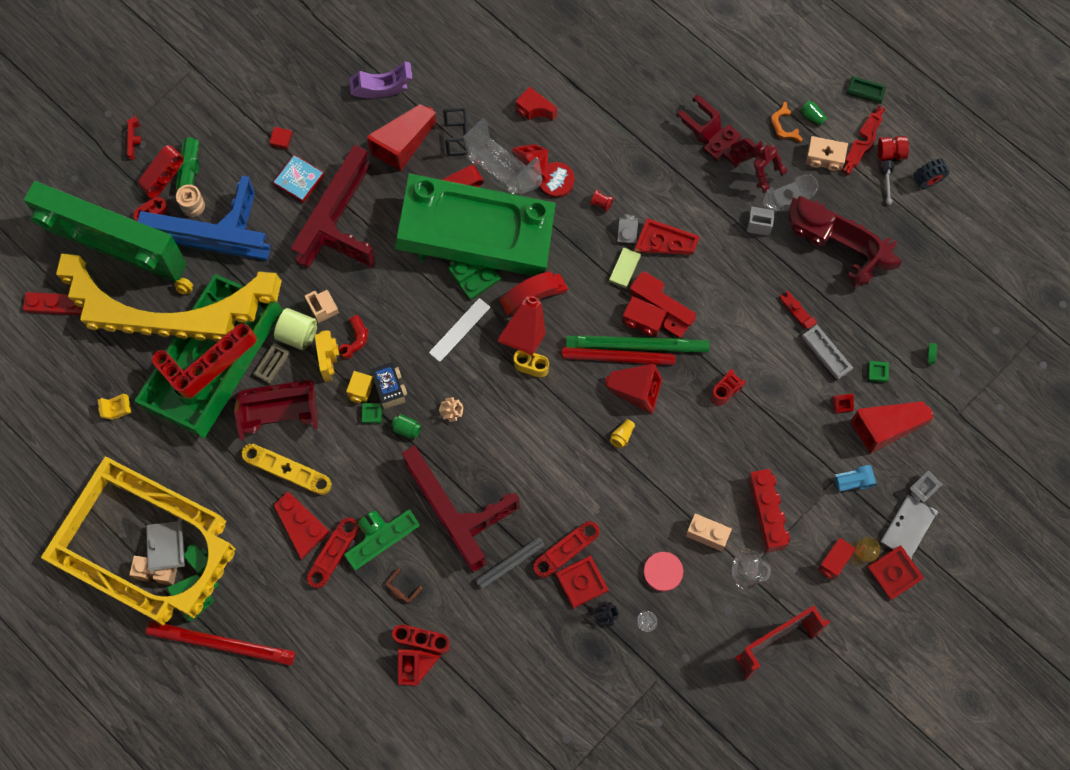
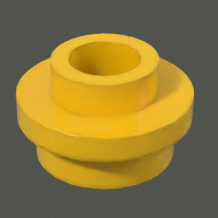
(183, 286)

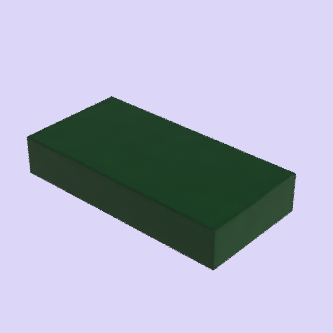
(866, 89)

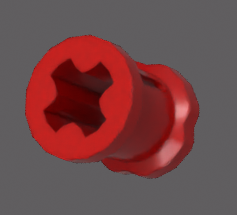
(602, 200)

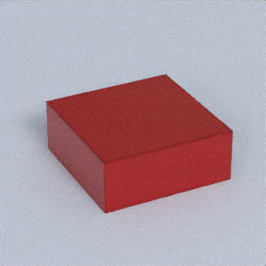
(281, 138)

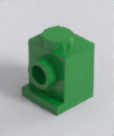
(197, 558)

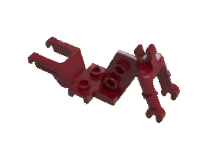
(726, 143)

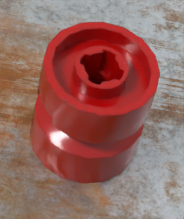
(893, 148)

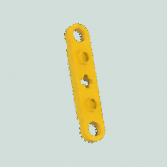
(299, 474)

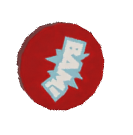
(559, 181)

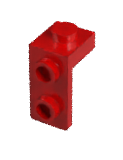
(836, 559)

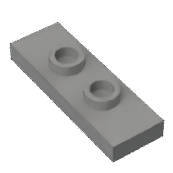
(827, 352)

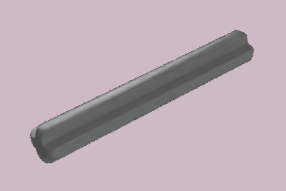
(510, 563)

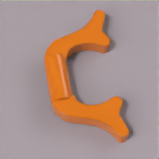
(778, 129)

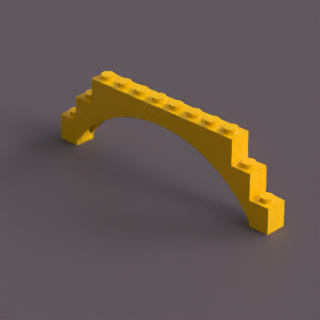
(202, 324)

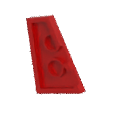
(665, 239)
(300, 524)

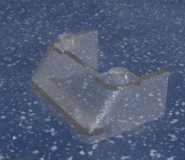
(500, 162)

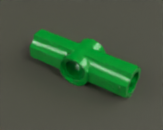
(190, 166)

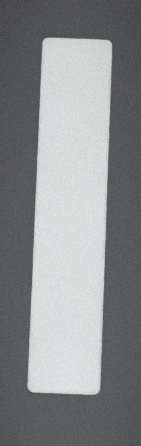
(459, 330)

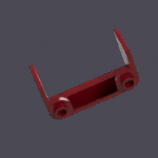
(276, 404)

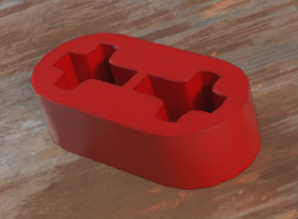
(151, 208)

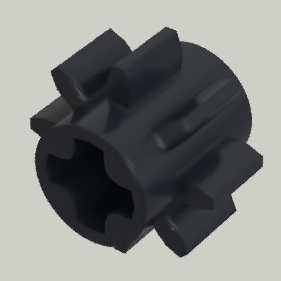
(606, 613)

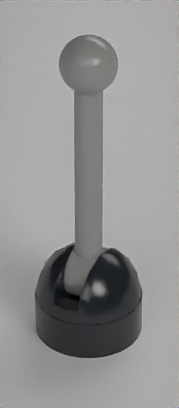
(887, 169)

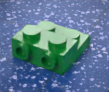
(473, 278)

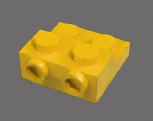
(327, 351)

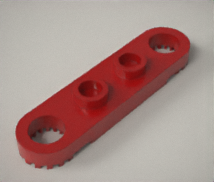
(566, 549)
(332, 552)

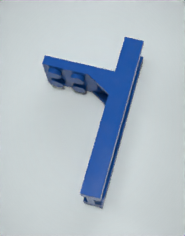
(225, 237)

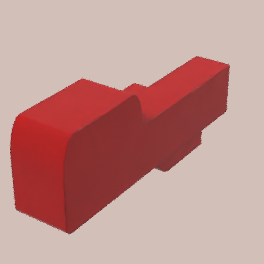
(651, 291)

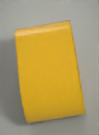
(530, 366)

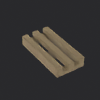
(269, 380)

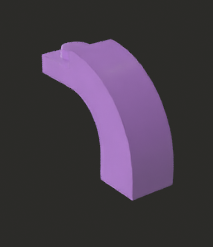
(381, 85)

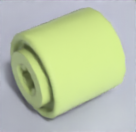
(295, 329)

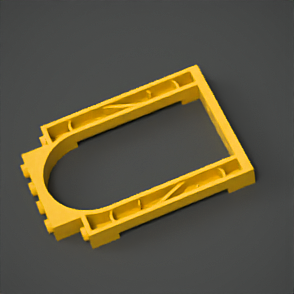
(155, 607)

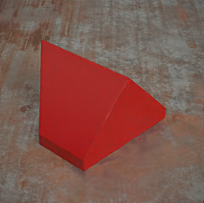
(529, 152)
(414, 666)

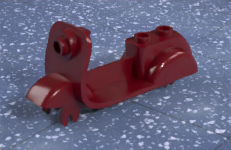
(819, 224)

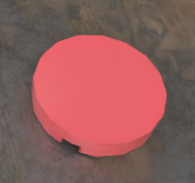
(663, 571)

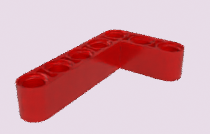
(205, 364)

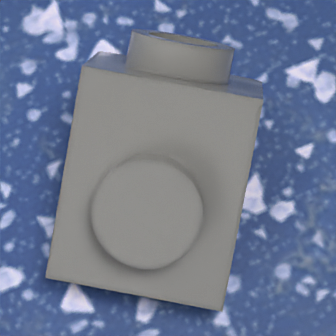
(627, 229)
(925, 487)

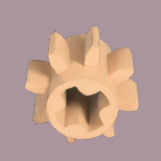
(451, 409)

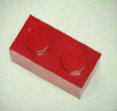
(644, 317)

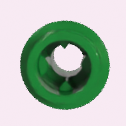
(813, 113)

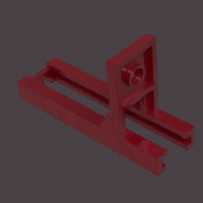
(321, 227)
(460, 526)

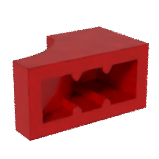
(533, 104)

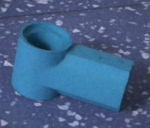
(859, 478)

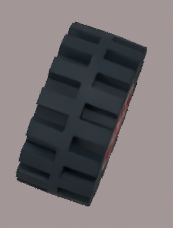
(931, 173)

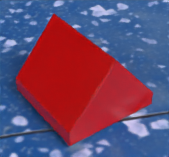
(843, 403)

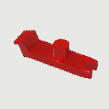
(132, 139)
(797, 310)

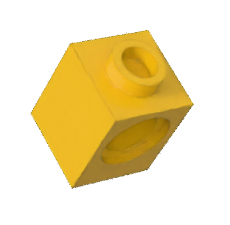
(359, 387)

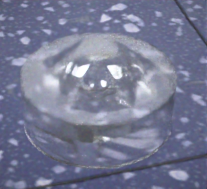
(646, 621)

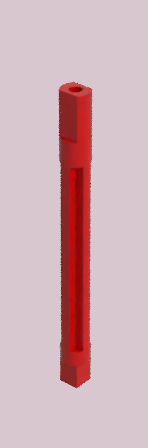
(217, 642)

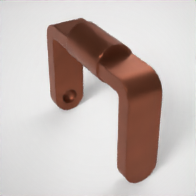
(399, 594)

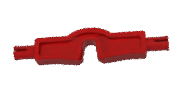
(859, 147)

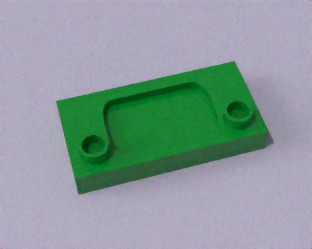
(475, 225)
(105, 231)
(202, 410)

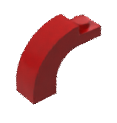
(537, 286)

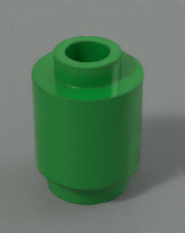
(406, 426)

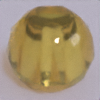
(867, 549)

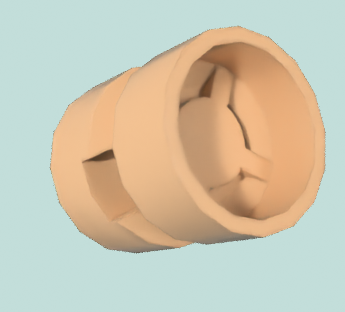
(190, 200)

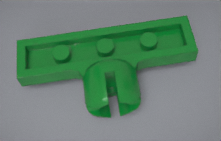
(379, 536)

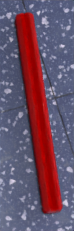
(618, 356)

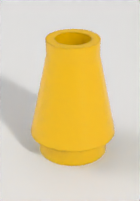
(621, 435)

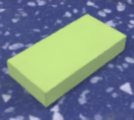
(625, 268)

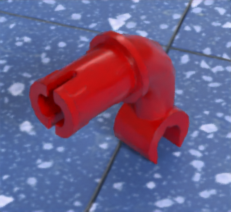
(361, 336)

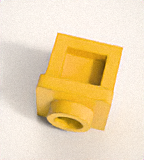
(114, 407)

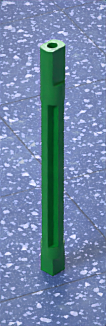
(637, 343)

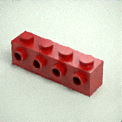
(768, 510)

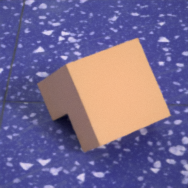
(321, 305)

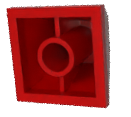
(526, 327)
(636, 385)

